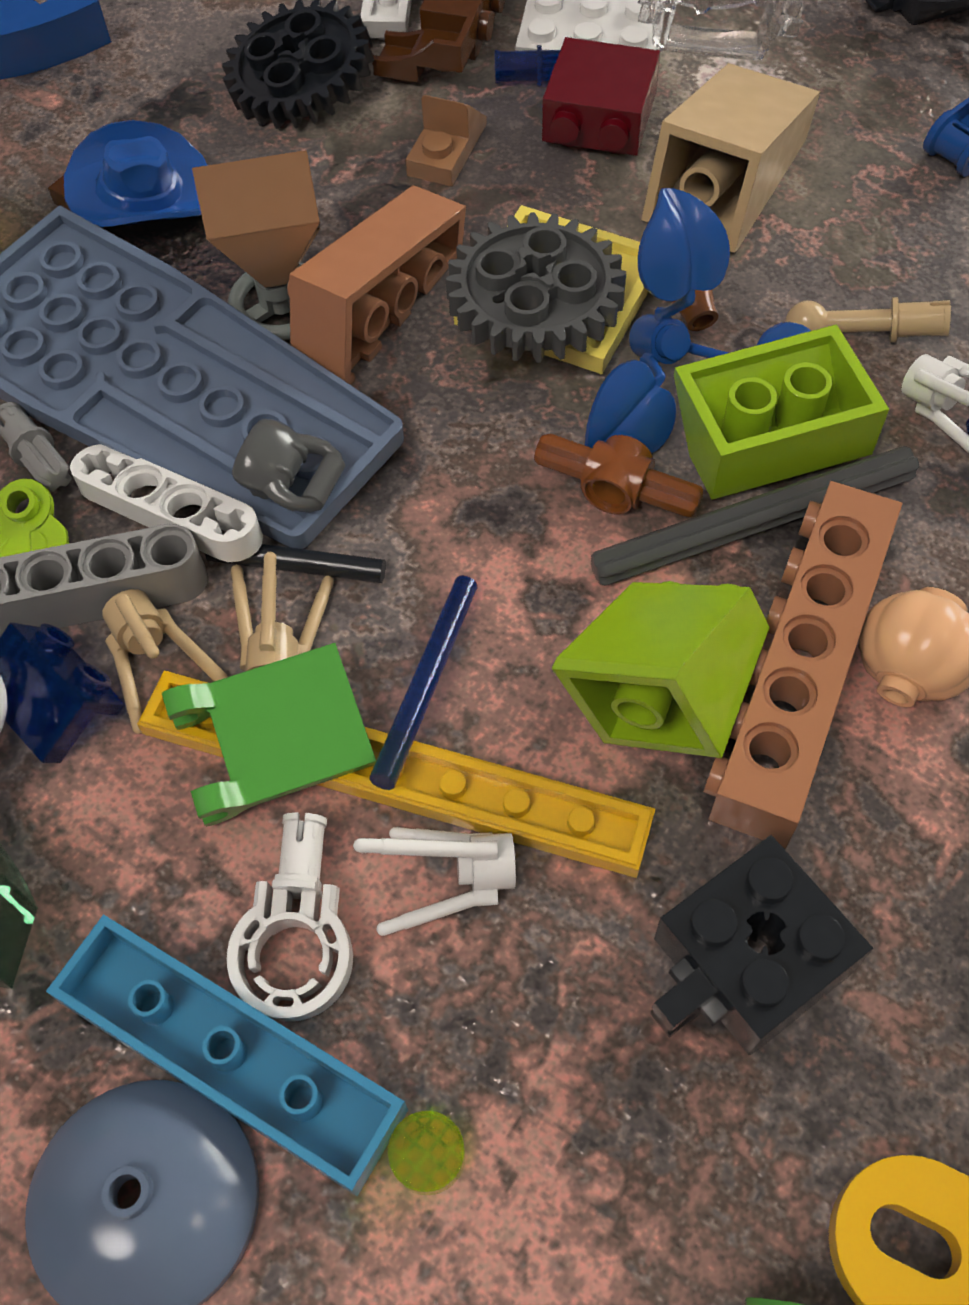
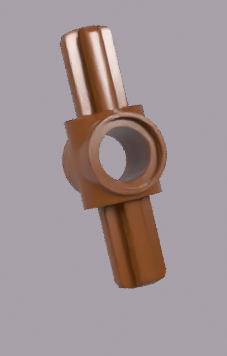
(618, 475)

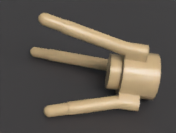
(140, 629)
(273, 639)

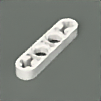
(172, 492)

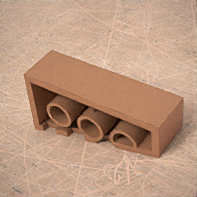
(372, 278)

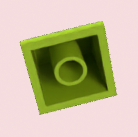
(666, 666)

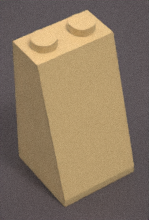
(732, 145)

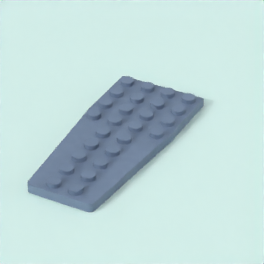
(169, 371)

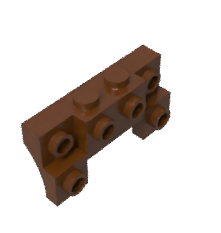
(447, 39)

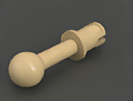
(901, 320)

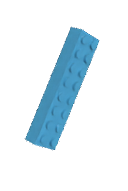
(230, 1053)

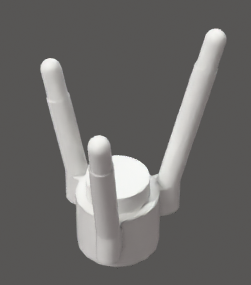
(937, 386)
(482, 860)

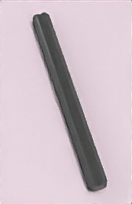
(746, 517)

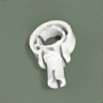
(296, 880)

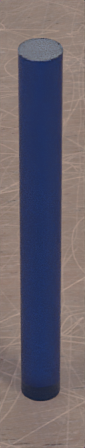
(423, 684)

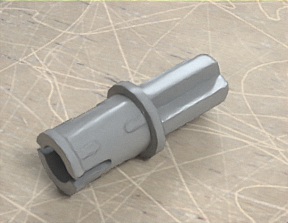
(32, 447)

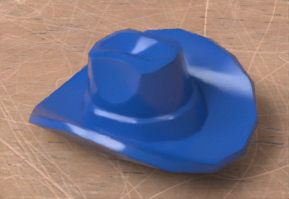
(132, 175)

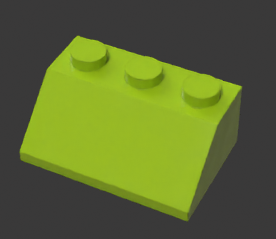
(778, 411)

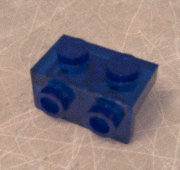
(50, 689)

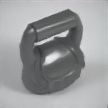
(273, 458)

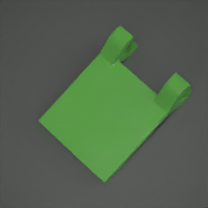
(276, 730)

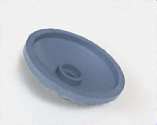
(191, 1208)

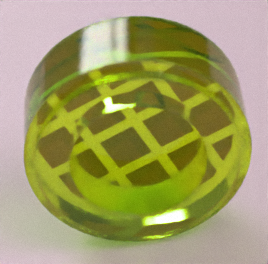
(426, 1152)

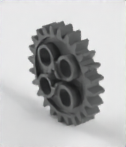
(535, 287)

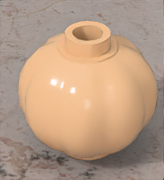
(917, 646)

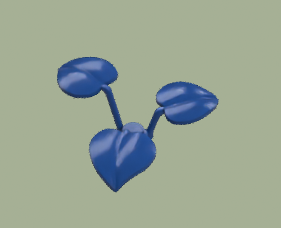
(678, 253)

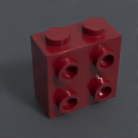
(600, 96)

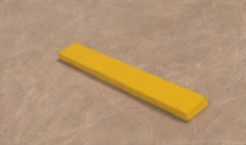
(469, 795)

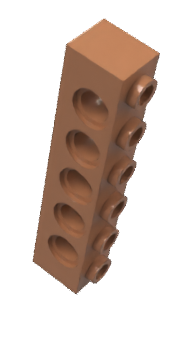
(772, 800)

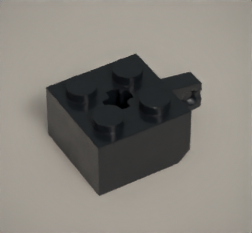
(728, 981)

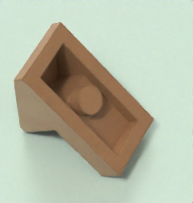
(446, 140)

